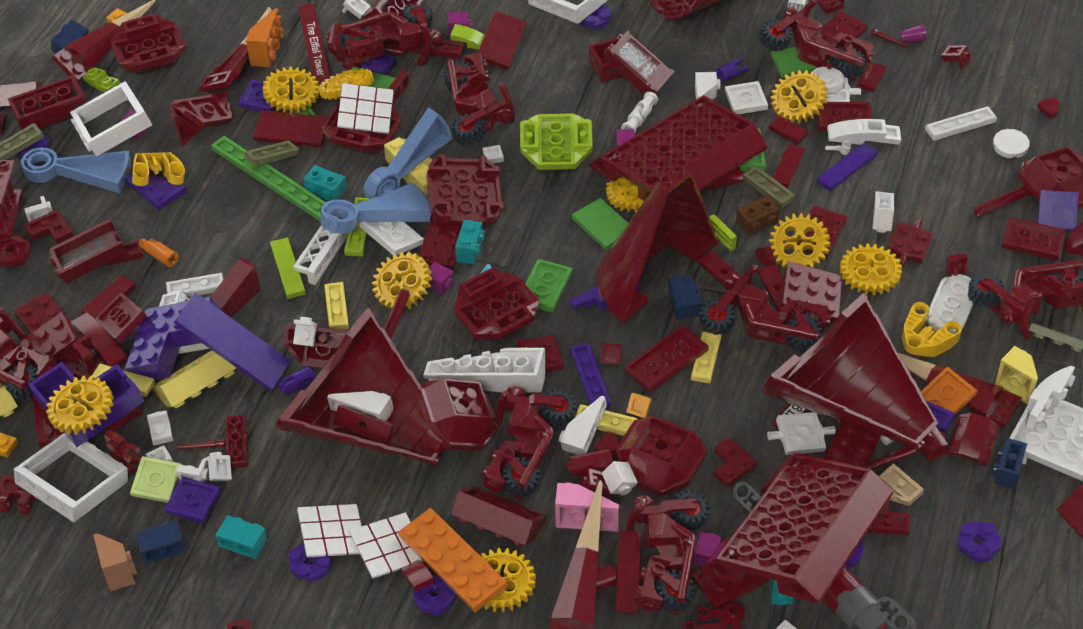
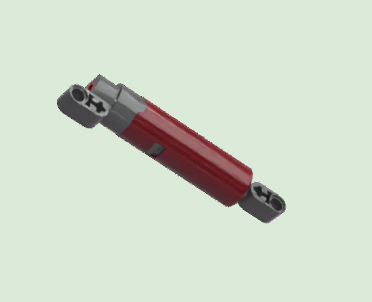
(847, 594)

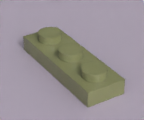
(20, 141)
(271, 153)
(768, 186)
(1057, 337)

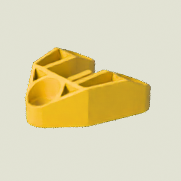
(165, 162)
(927, 342)

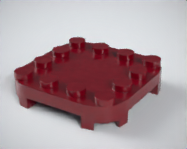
(463, 190)

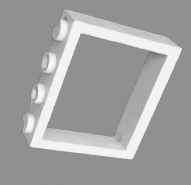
(568, 10)
(118, 132)
(26, 477)

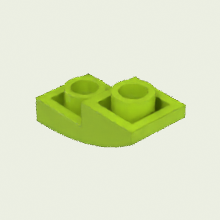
(465, 34)
(100, 80)

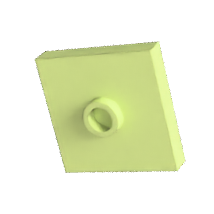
(155, 479)

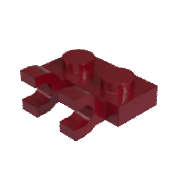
(121, 450)
(10, 490)

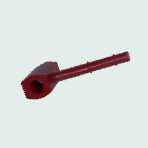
(333, 44)
(931, 450)

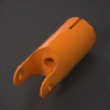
(160, 252)

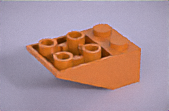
(265, 39)

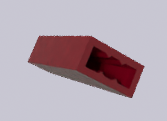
(237, 287)

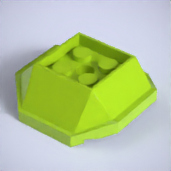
(556, 140)

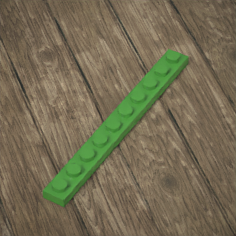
(271, 178)

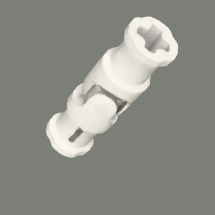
(640, 112)

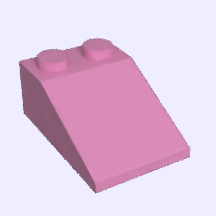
(573, 506)

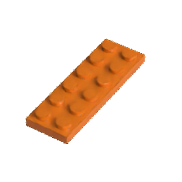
(453, 559)

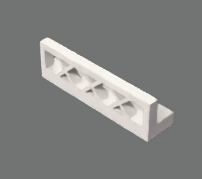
(320, 260)

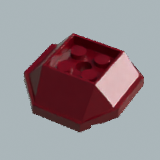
(147, 44)
(360, 140)
(1054, 172)
(495, 304)
(458, 413)
(661, 454)

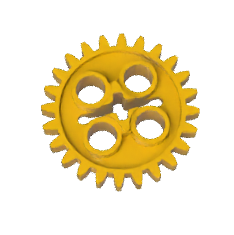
(333, 87)
(814, 87)
(277, 89)
(623, 194)
(801, 227)
(870, 269)
(401, 279)
(79, 405)
(521, 582)

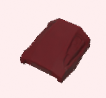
(974, 438)

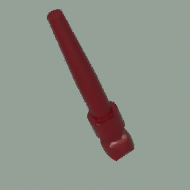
(882, 35)
(212, 444)

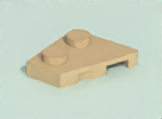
(904, 488)

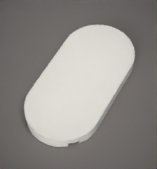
(950, 303)

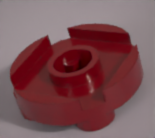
(19, 255)

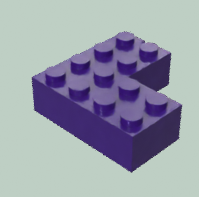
(159, 341)
(123, 389)

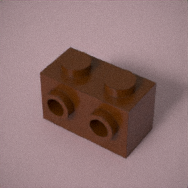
(757, 215)

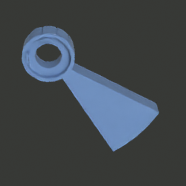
(425, 139)
(103, 171)
(398, 205)

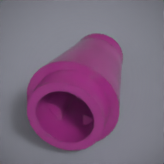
(914, 34)

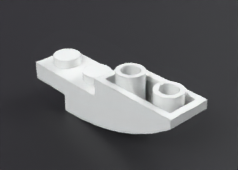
(864, 130)
(1048, 394)

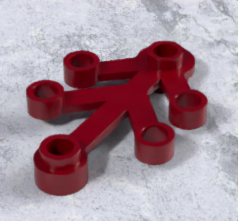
(727, 617)

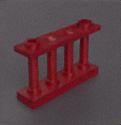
(9, 200)

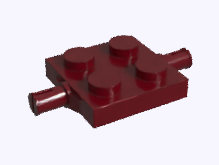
(910, 242)

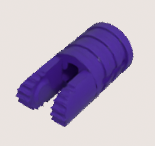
(731, 70)
(296, 381)

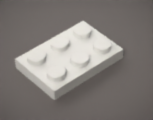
(393, 236)

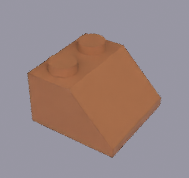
(115, 562)

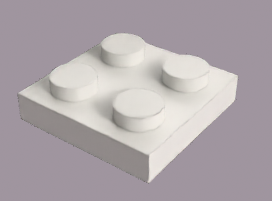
(746, 97)

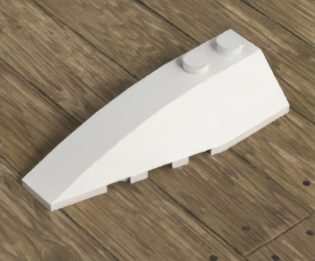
(495, 371)

